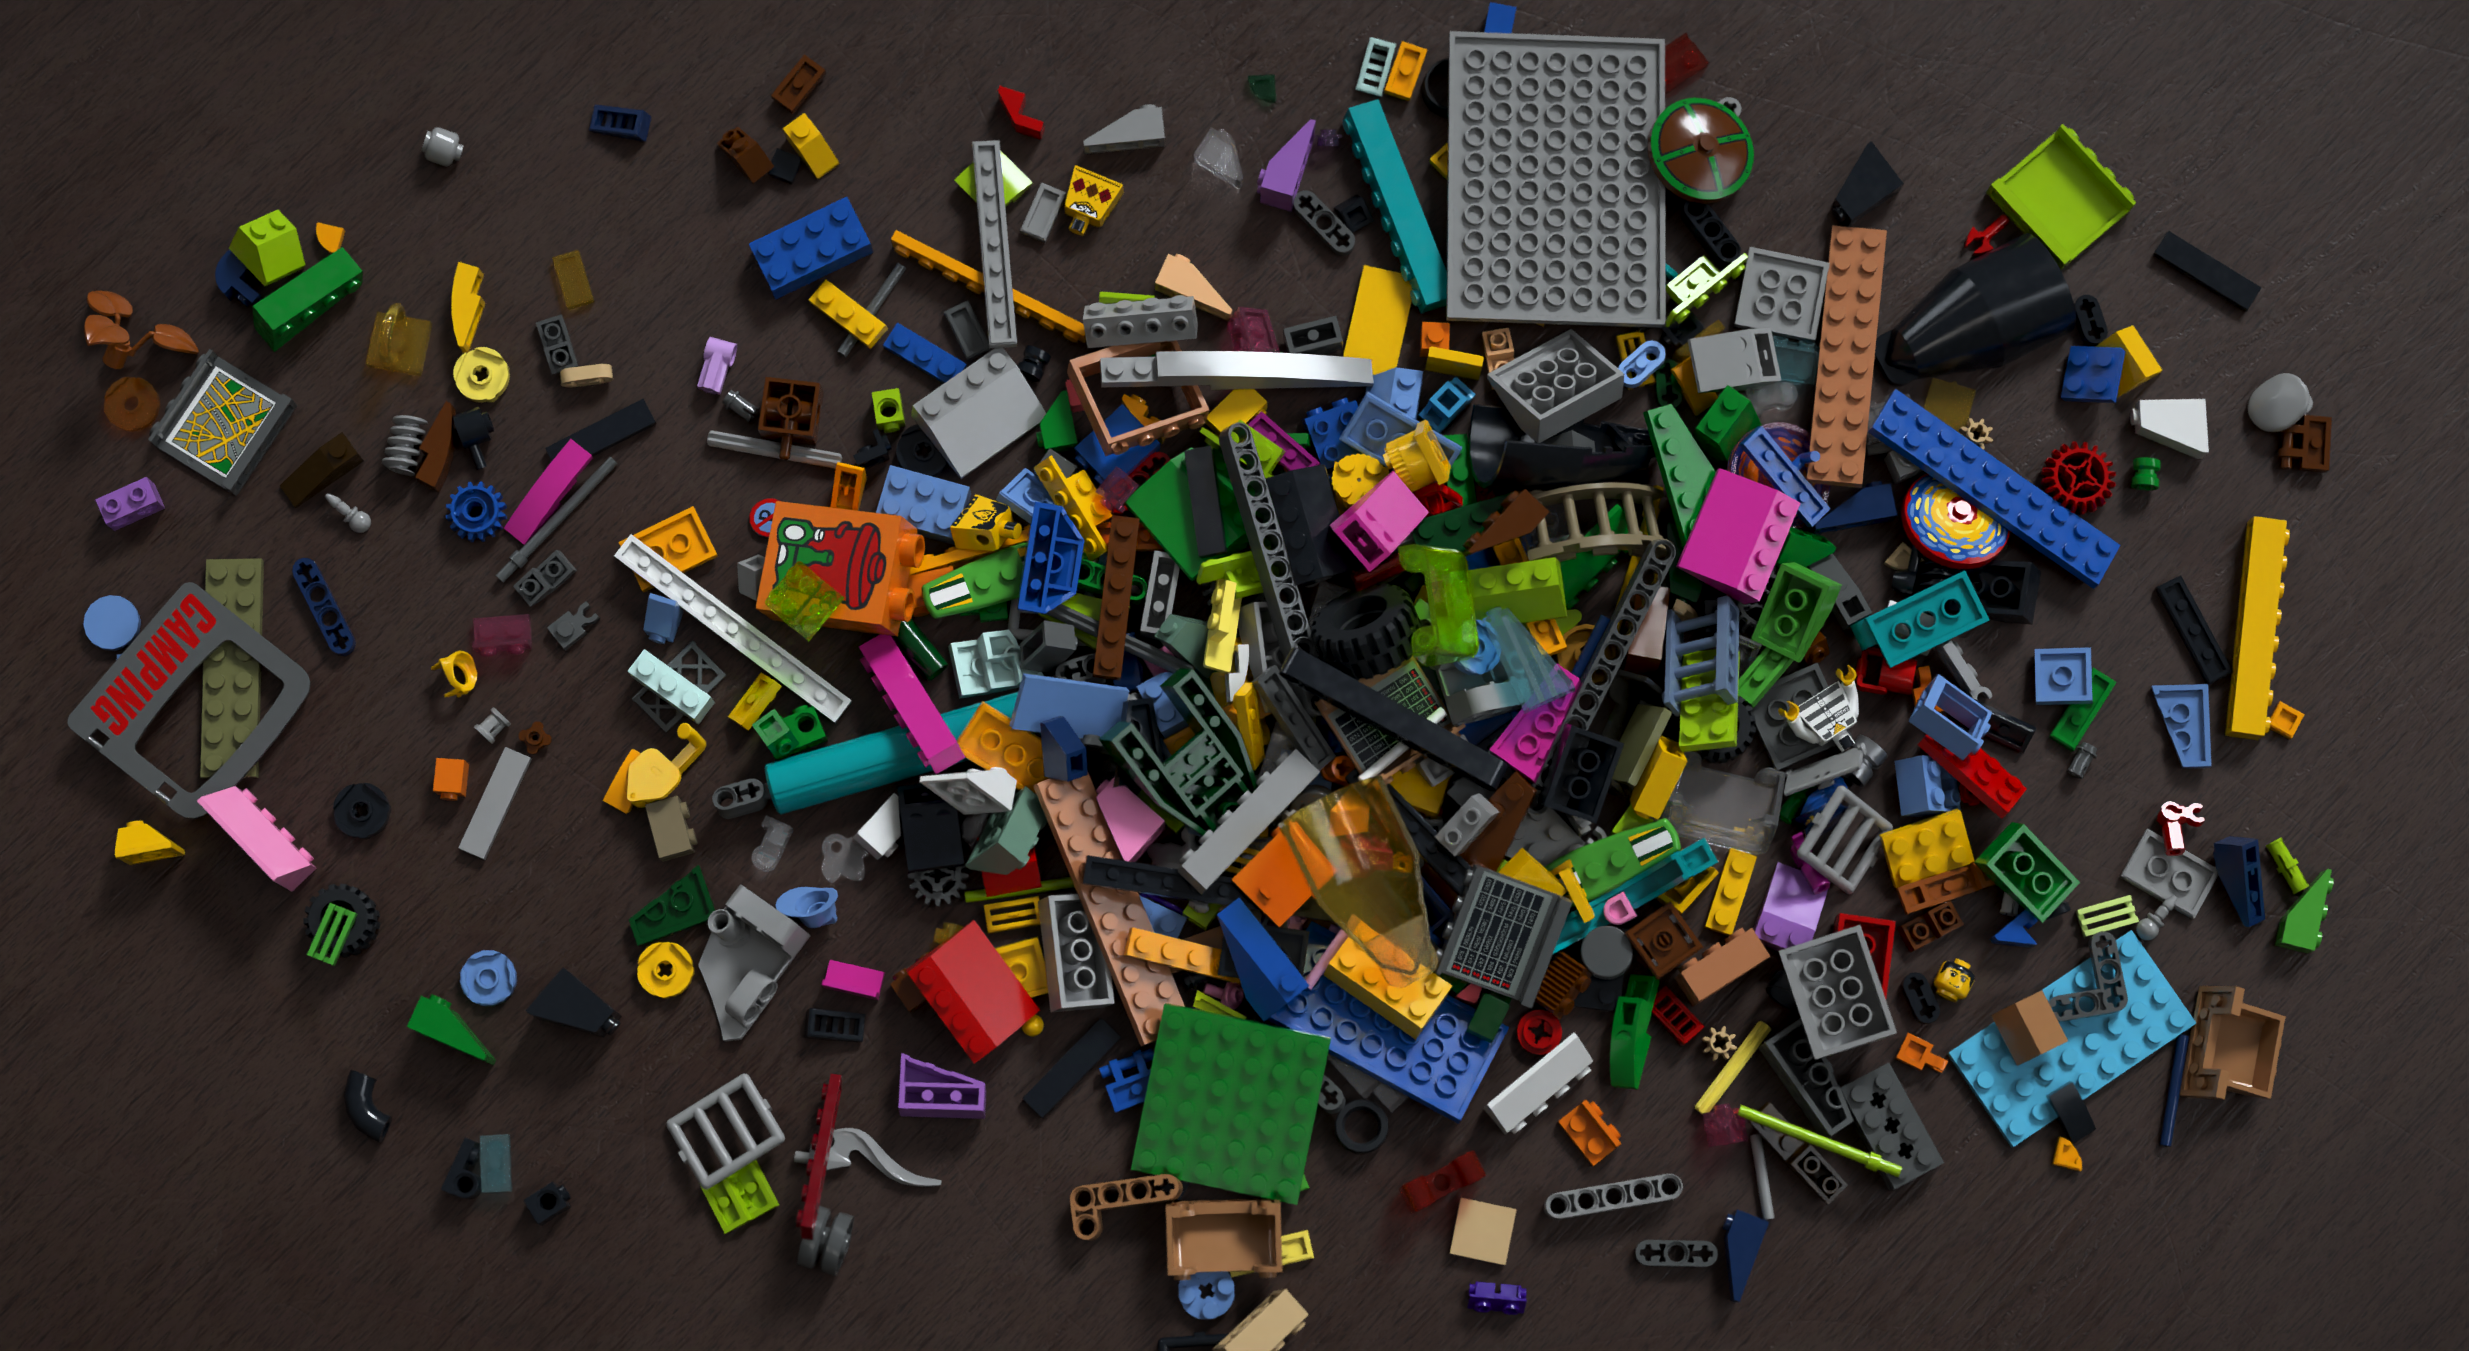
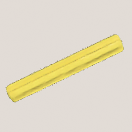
(1732, 1068)

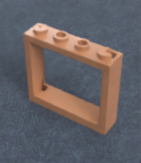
(1090, 365)

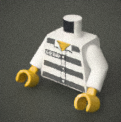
(1827, 713)

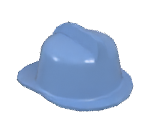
(810, 904)

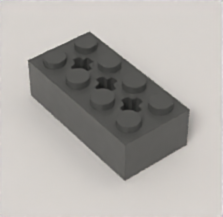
(1896, 1108)

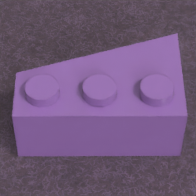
(938, 1093)

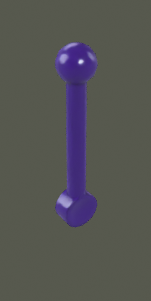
(1162, 901)

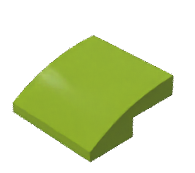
(1014, 181)
(741, 1197)

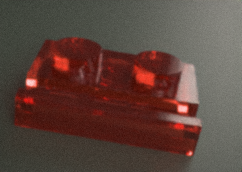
(1682, 62)

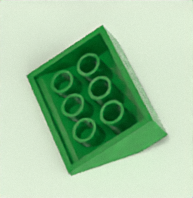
(1167, 514)

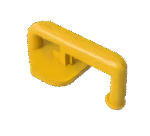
(654, 776)

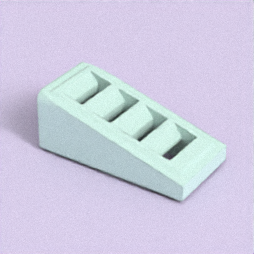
(1382, 45)

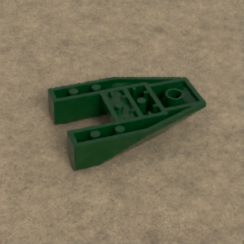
(1200, 777)

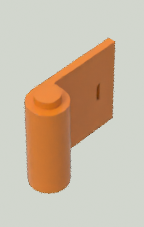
(1274, 881)

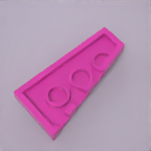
(1532, 734)

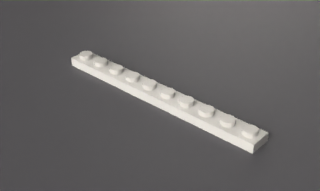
(733, 628)

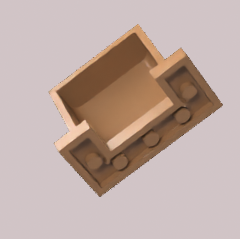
(2231, 1046)

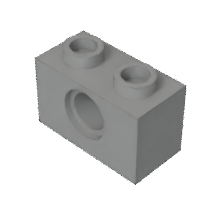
(1467, 824)

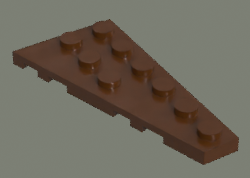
(1491, 846)

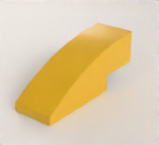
(466, 304)

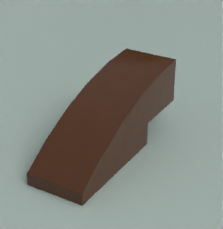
(439, 449)

